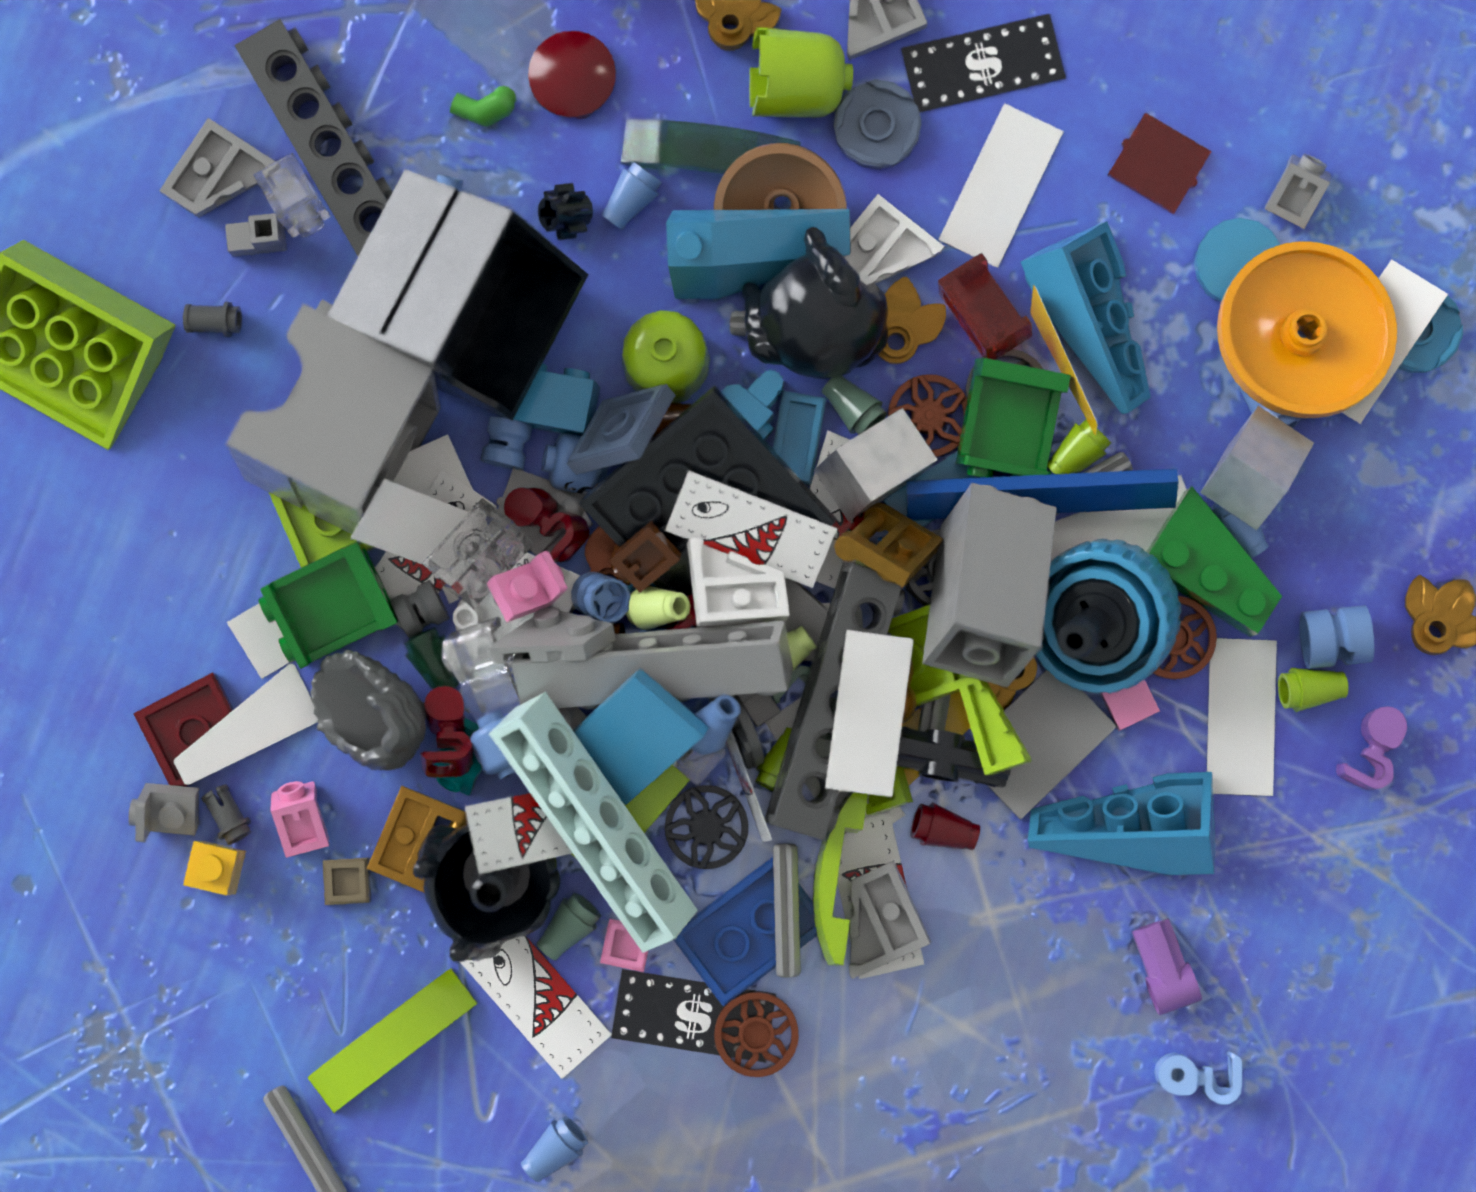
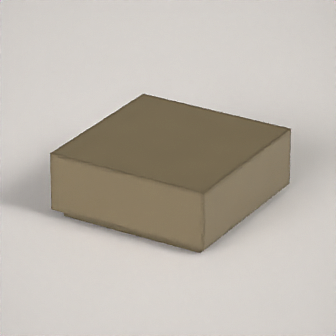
(346, 881)

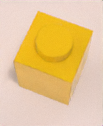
(214, 868)

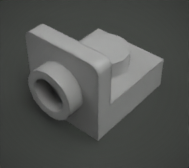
(1299, 189)
(165, 810)

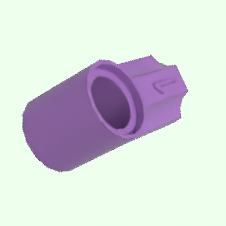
(1169, 977)

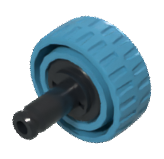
(1108, 616)

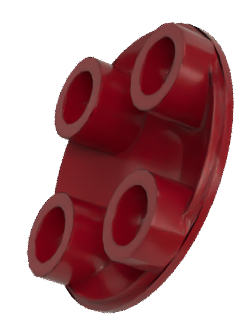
(572, 74)

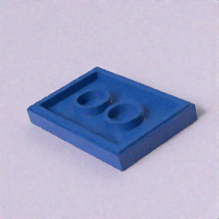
(735, 934)

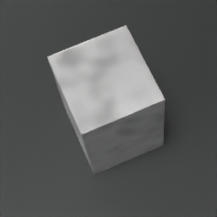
(875, 464)
(1257, 468)

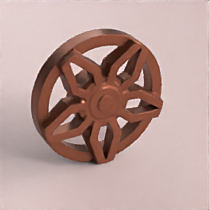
(929, 413)
(1184, 641)
(756, 1034)

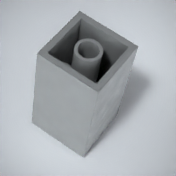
(990, 585)

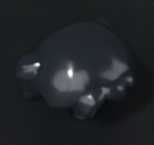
(816, 314)
(485, 907)

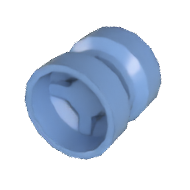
(508, 433)
(607, 604)

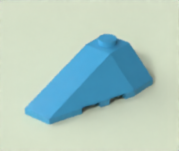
(1146, 828)

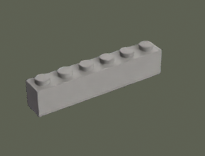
(682, 661)

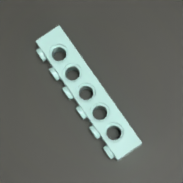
(593, 822)

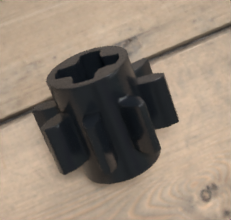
(565, 211)

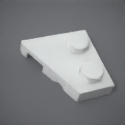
(887, 242)
(733, 589)

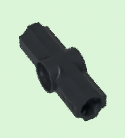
(944, 757)

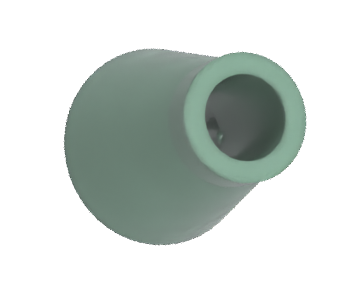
(853, 405)
(569, 925)

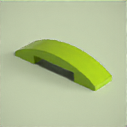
(833, 931)
(392, 1040)

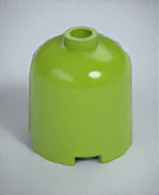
(797, 74)
(668, 351)

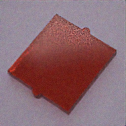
(1159, 163)

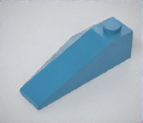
(724, 249)
(1087, 306)

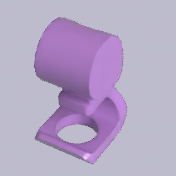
(1383, 731)

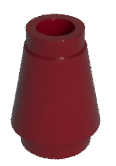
(943, 828)

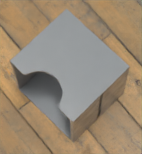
(342, 424)

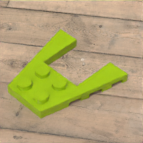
(992, 731)

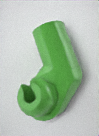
(486, 110)

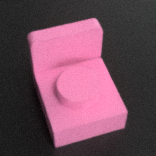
(528, 587)
(298, 818)

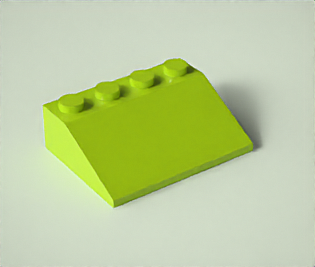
(74, 344)

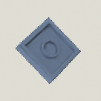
(621, 429)

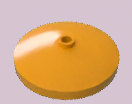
(1331, 301)

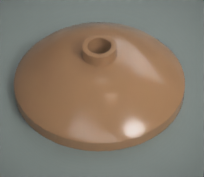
(778, 171)

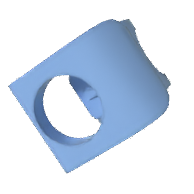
(1181, 1077)

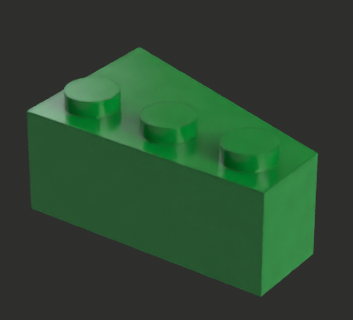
(1213, 566)

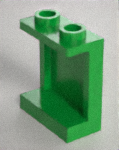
(1010, 419)
(327, 604)

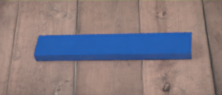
(1065, 491)

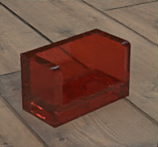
(983, 309)

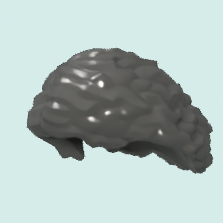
(367, 711)

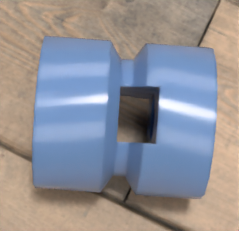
(1337, 636)

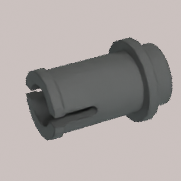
(222, 319)
(227, 817)

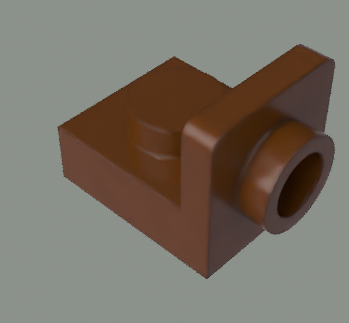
(644, 557)

